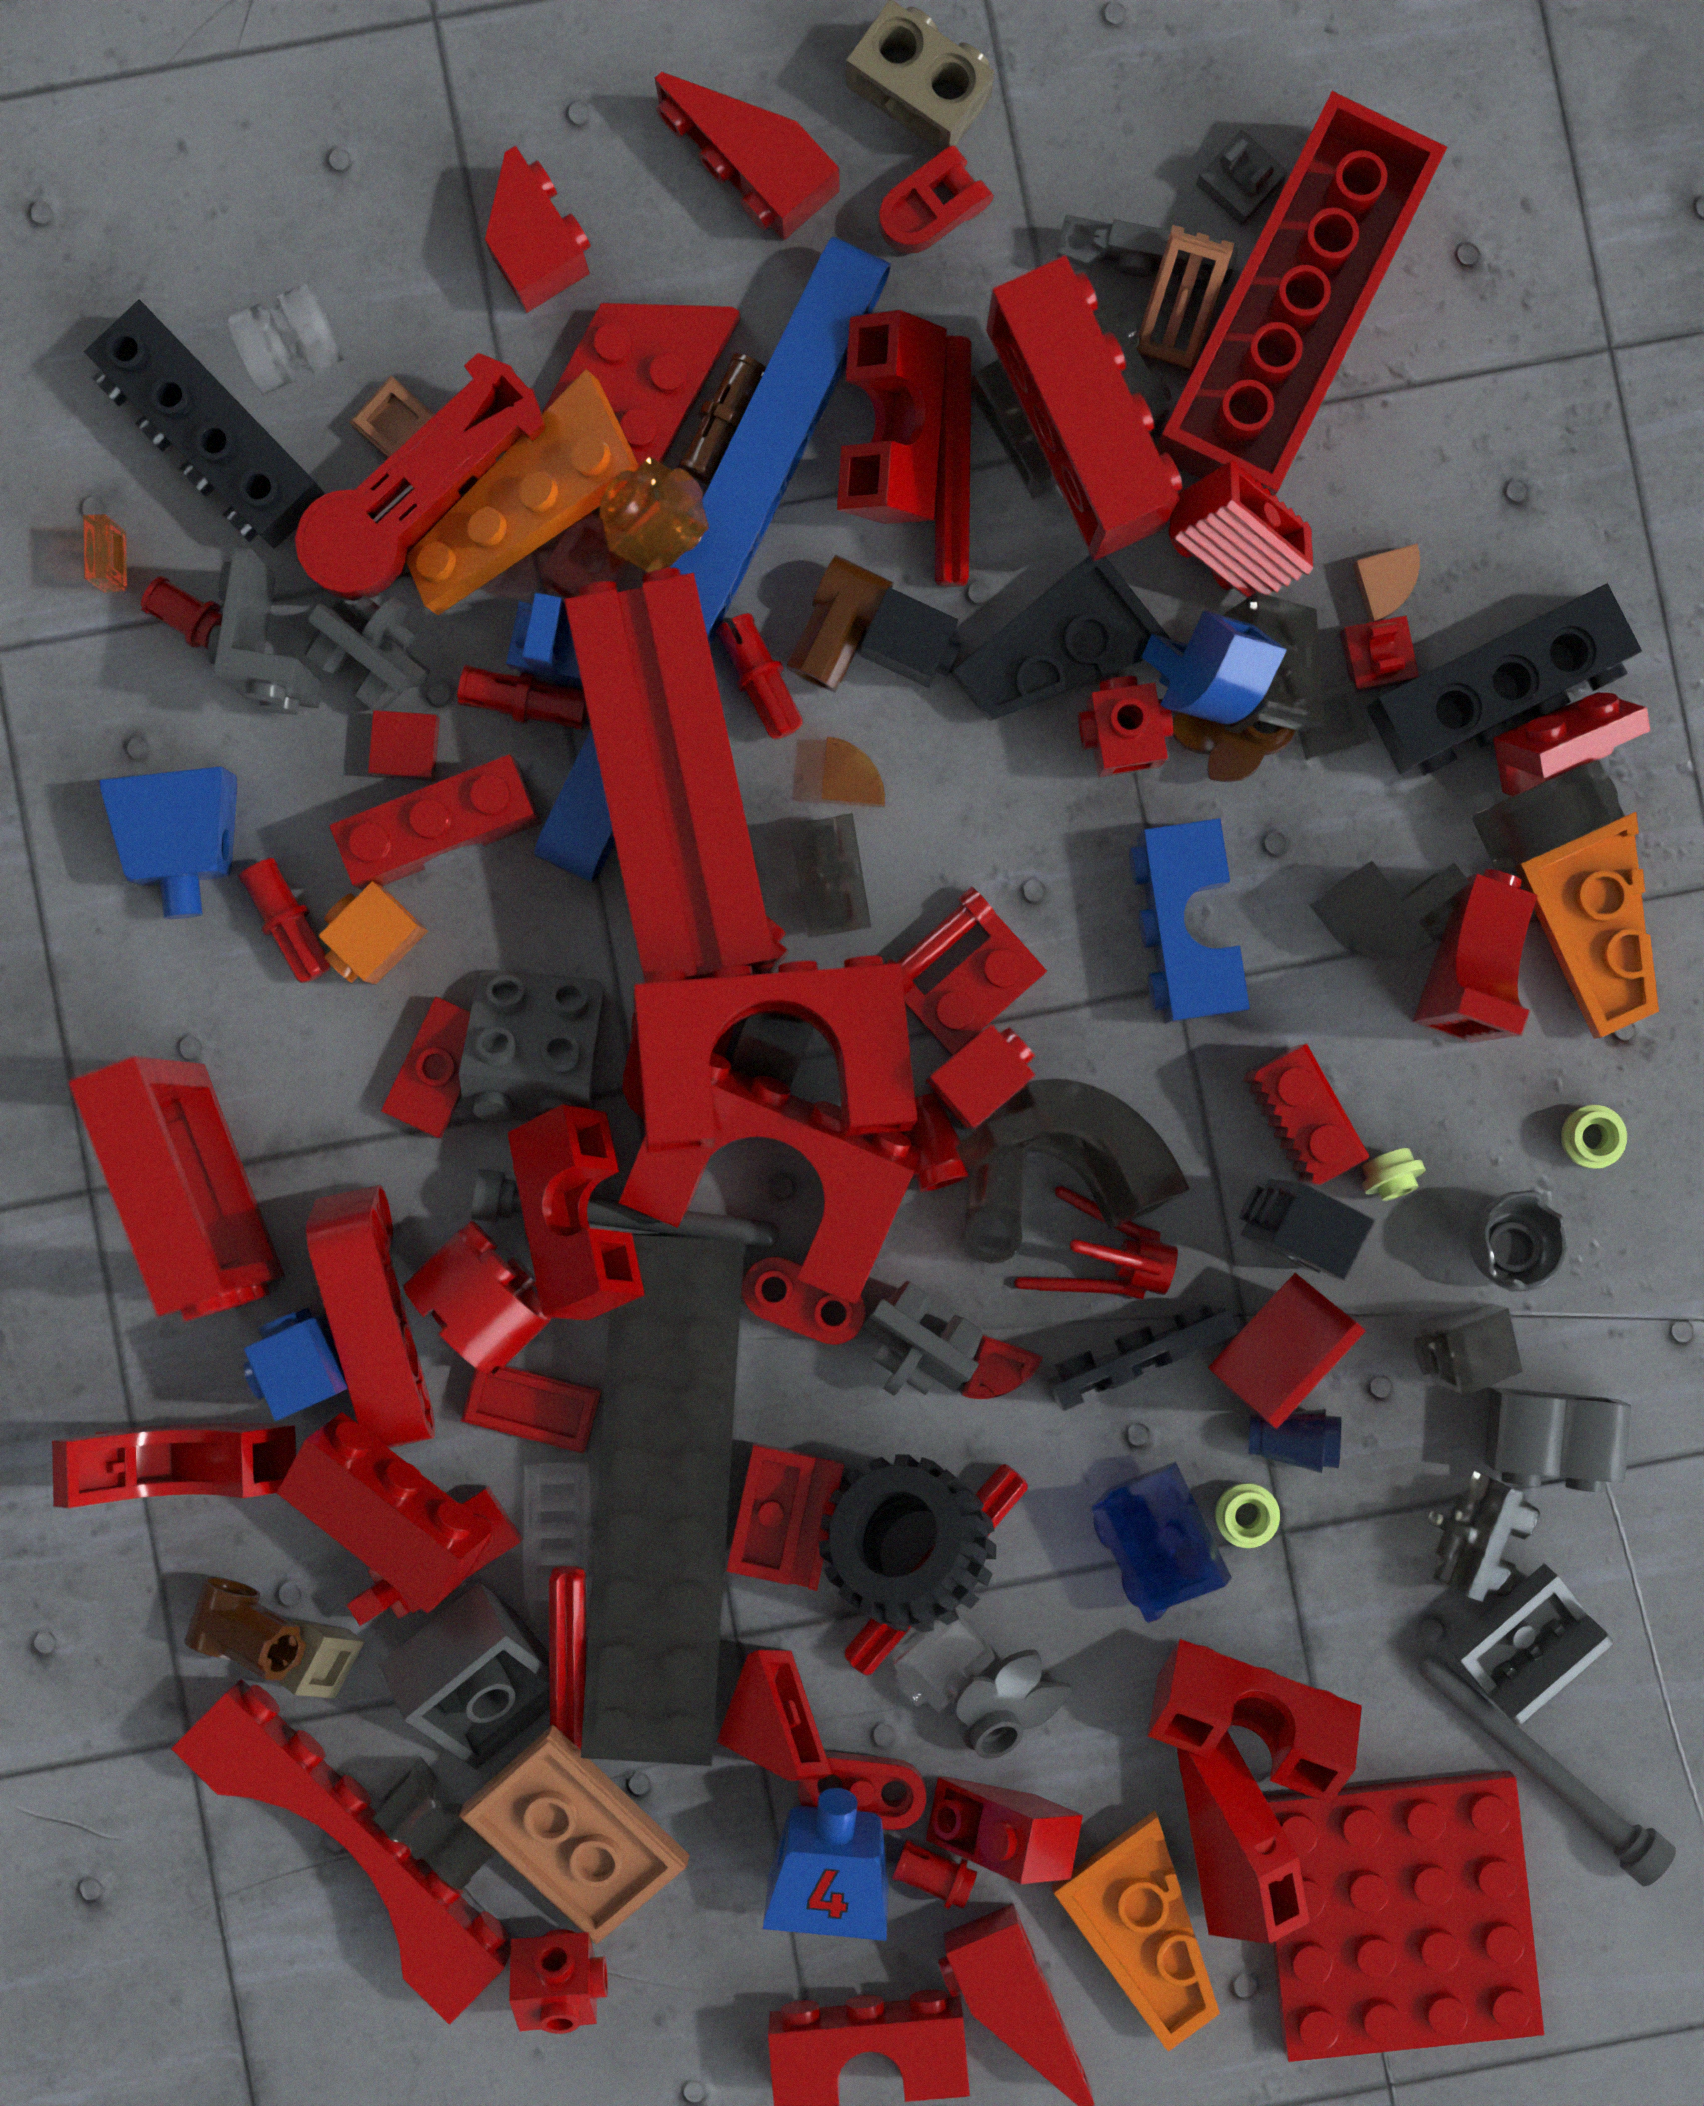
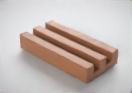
(1198, 247)

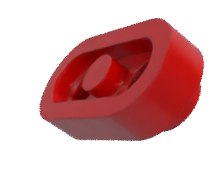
(801, 1305)
(865, 1779)

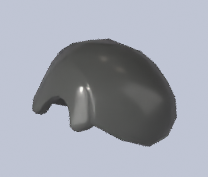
(1518, 1241)

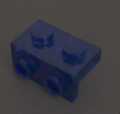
(1159, 1541)

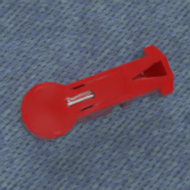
(361, 536)

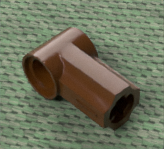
(842, 614)
(238, 1628)

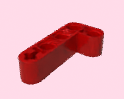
(363, 1302)

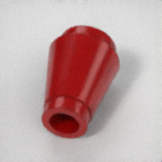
(936, 1137)

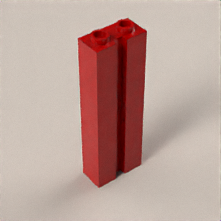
(669, 776)

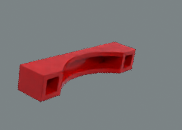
(252, 1753)

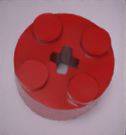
(478, 1299)

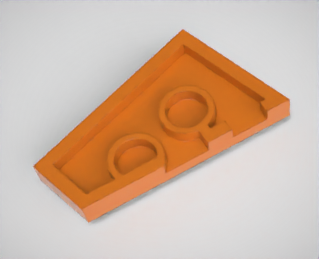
(1597, 923)
(1140, 1928)

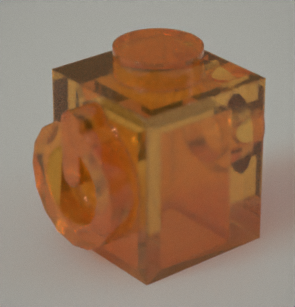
(653, 515)

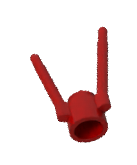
(1142, 1262)

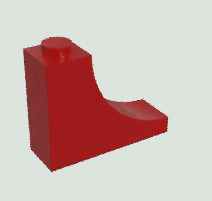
(1478, 962)

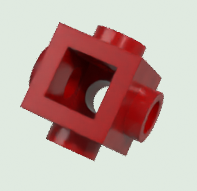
(1118, 748)
(556, 1981)

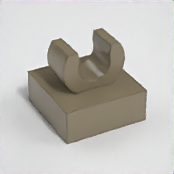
(325, 1662)

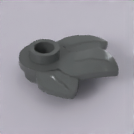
(1007, 1703)

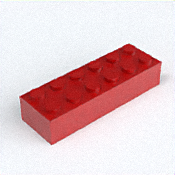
(1302, 294)

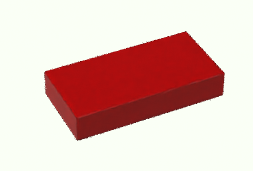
(533, 1407)

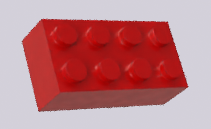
(1081, 407)

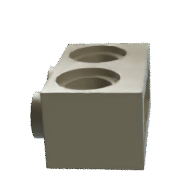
(908, 88)

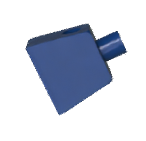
(174, 831)

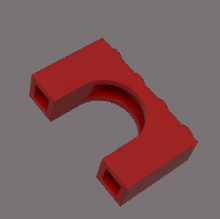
(852, 1007)
(859, 1173)

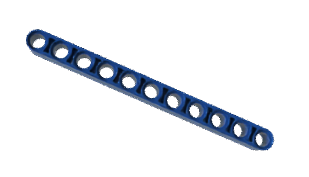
(739, 504)

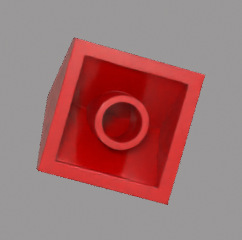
(1286, 1350)

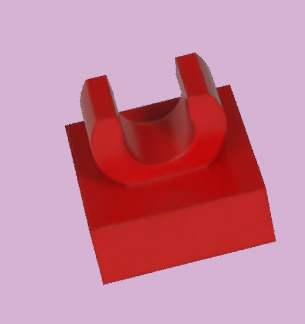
(1379, 653)

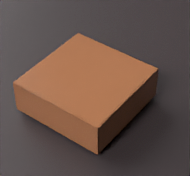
(390, 417)

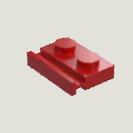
(782, 1516)

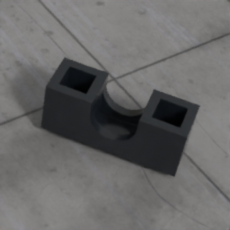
(1305, 1226)

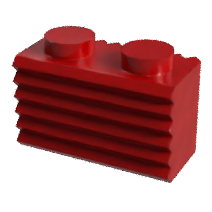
(1241, 532)
(1306, 1115)

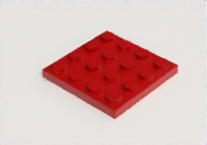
(1411, 1919)

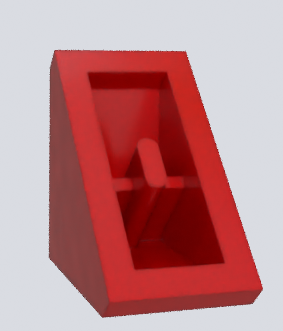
(773, 1719)

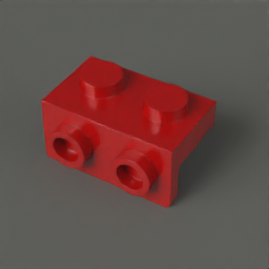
(1566, 740)

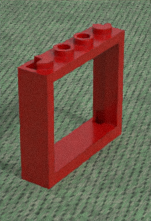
(178, 1185)

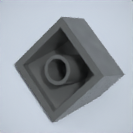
(471, 1677)

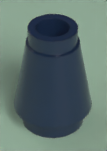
(1302, 1440)

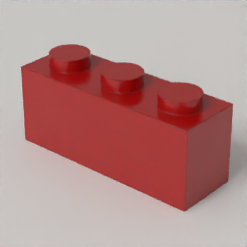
(384, 1511)

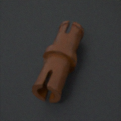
(721, 418)

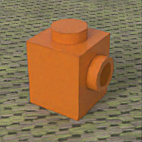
(369, 934)

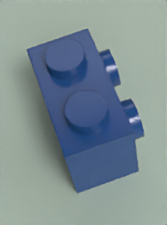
(294, 1363)

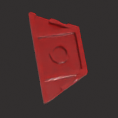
(651, 366)

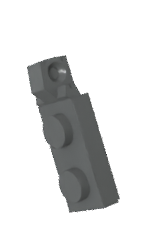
(1132, 245)

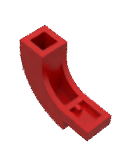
(172, 1460)

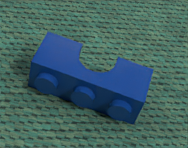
(1189, 976)

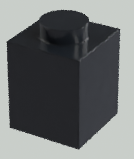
(911, 638)

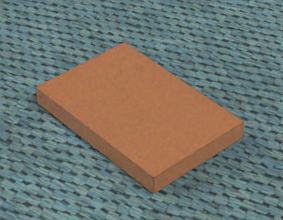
(574, 1835)

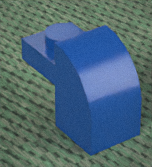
(544, 642)
(1219, 670)

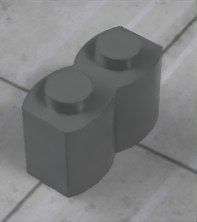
(1557, 1436)

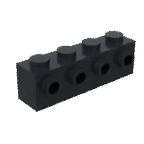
(205, 423)

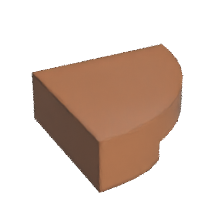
(1387, 580)

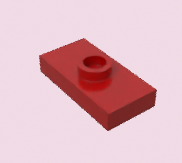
(429, 1078)

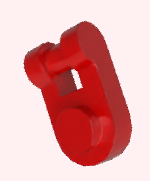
(916, 218)

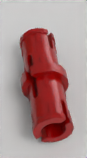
(522, 697)

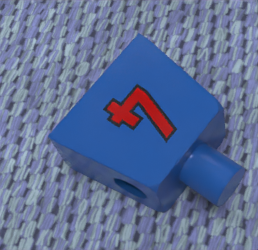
(829, 1871)

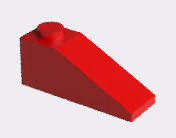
(1010, 1996)

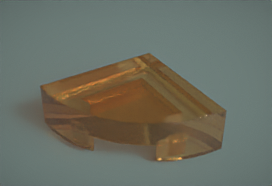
(850, 776)

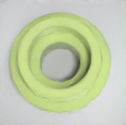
(1612, 1140)
(1392, 1174)
(1265, 1523)

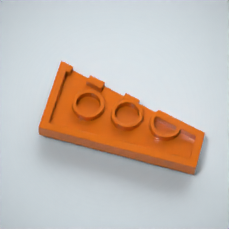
(524, 497)

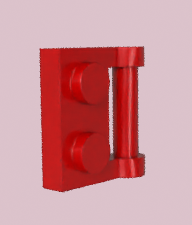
(976, 987)

